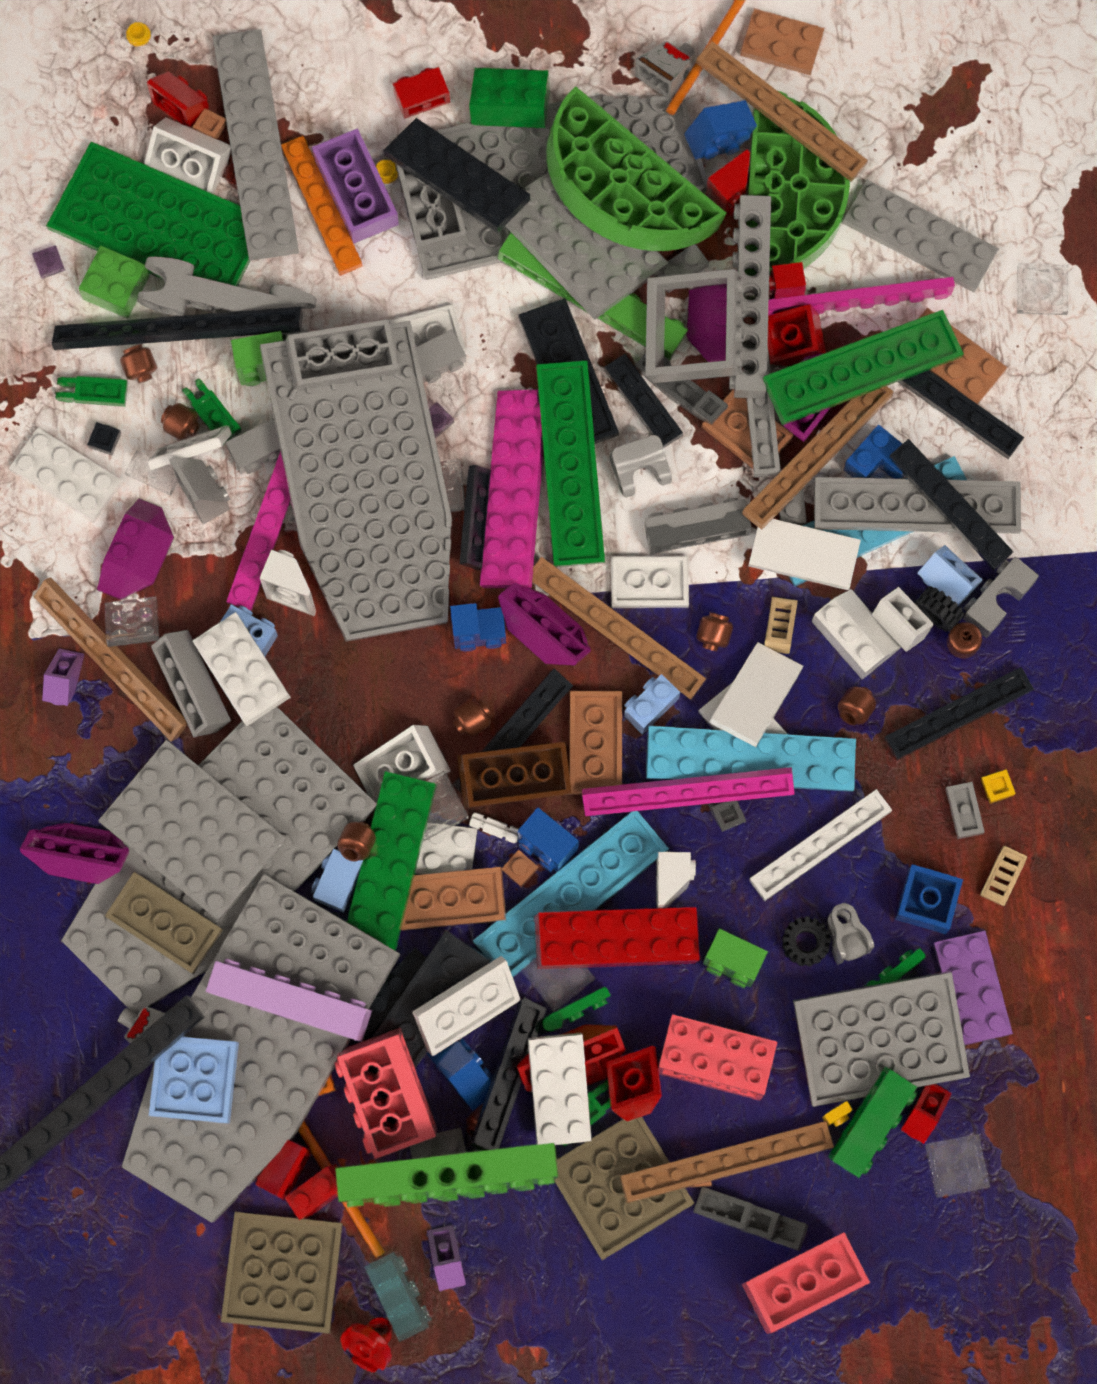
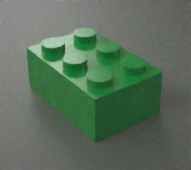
(509, 97)

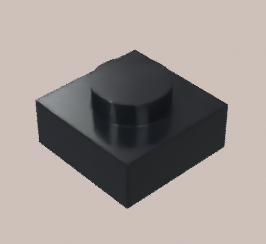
(104, 438)

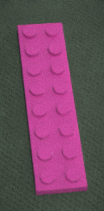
(513, 491)

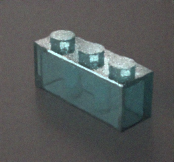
(398, 1296)

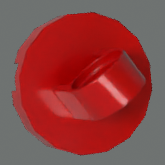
(367, 1346)

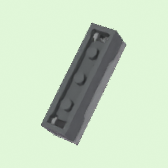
(696, 526)

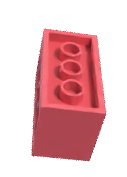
(717, 1057)
(399, 1080)
(805, 1283)

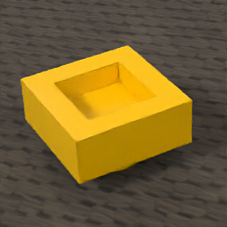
(998, 786)
(838, 1115)

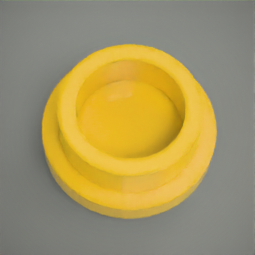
(138, 34)
(387, 171)

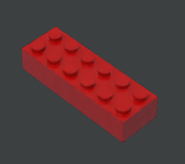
(616, 938)

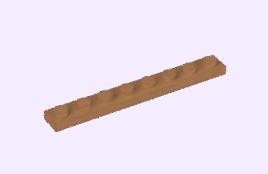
(781, 111)
(815, 456)
(616, 628)
(111, 659)
(726, 1162)

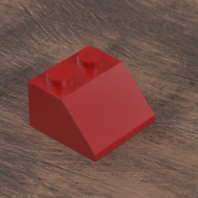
(177, 98)
(729, 183)
(794, 335)
(634, 1083)
(284, 1170)

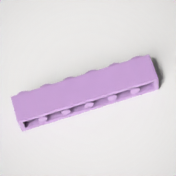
(288, 1000)

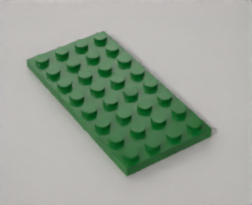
(150, 215)

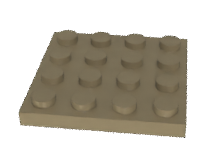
(594, 1190)
(282, 1272)

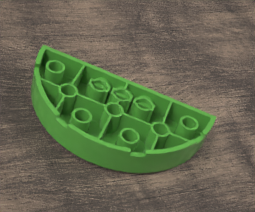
(621, 183)
(803, 189)
(448, 1176)

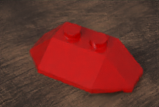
(600, 1045)

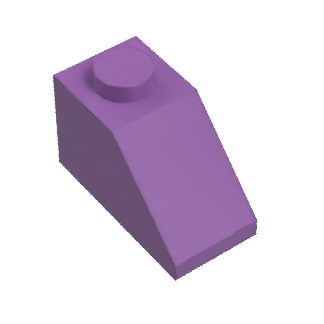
(62, 677)
(446, 1257)

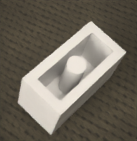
(902, 619)

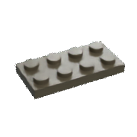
(163, 923)

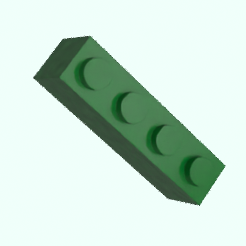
(872, 1122)

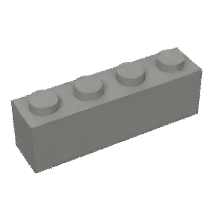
(190, 683)

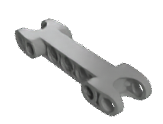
(185, 290)

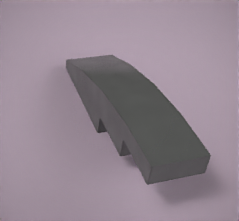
(751, 1218)

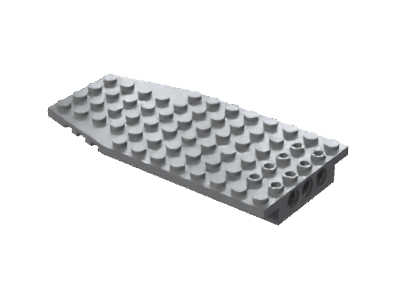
(456, 242)
(363, 474)
(287, 785)
(278, 1058)

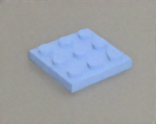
(195, 1080)

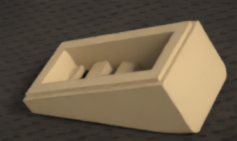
(778, 640)
(1013, 855)

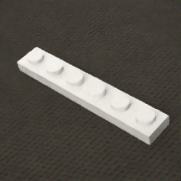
(820, 845)

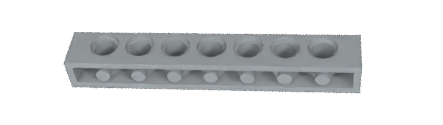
(758, 210)

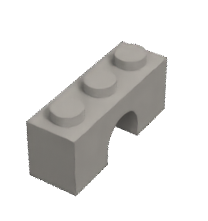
(1014, 579)

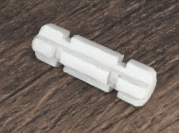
(494, 827)

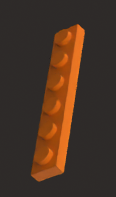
(321, 205)

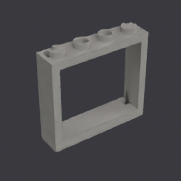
(656, 327)

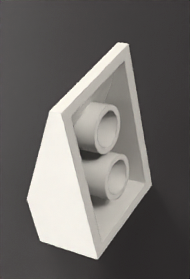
(408, 754)

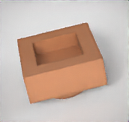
(210, 124)
(519, 868)

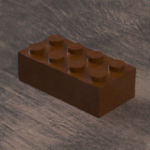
(514, 774)

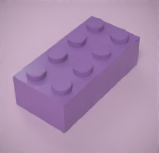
(355, 186)

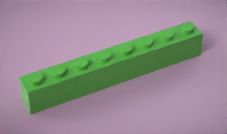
(627, 316)

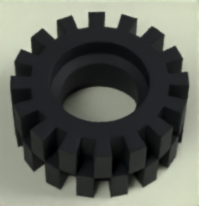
(939, 608)
(806, 925)

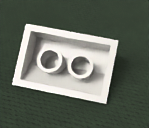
(187, 155)
(285, 582)
(855, 633)

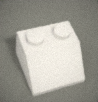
(673, 876)

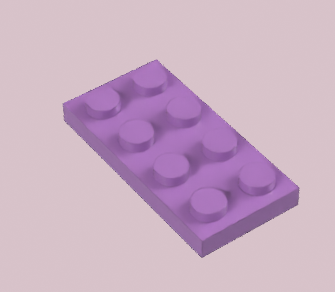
(975, 985)

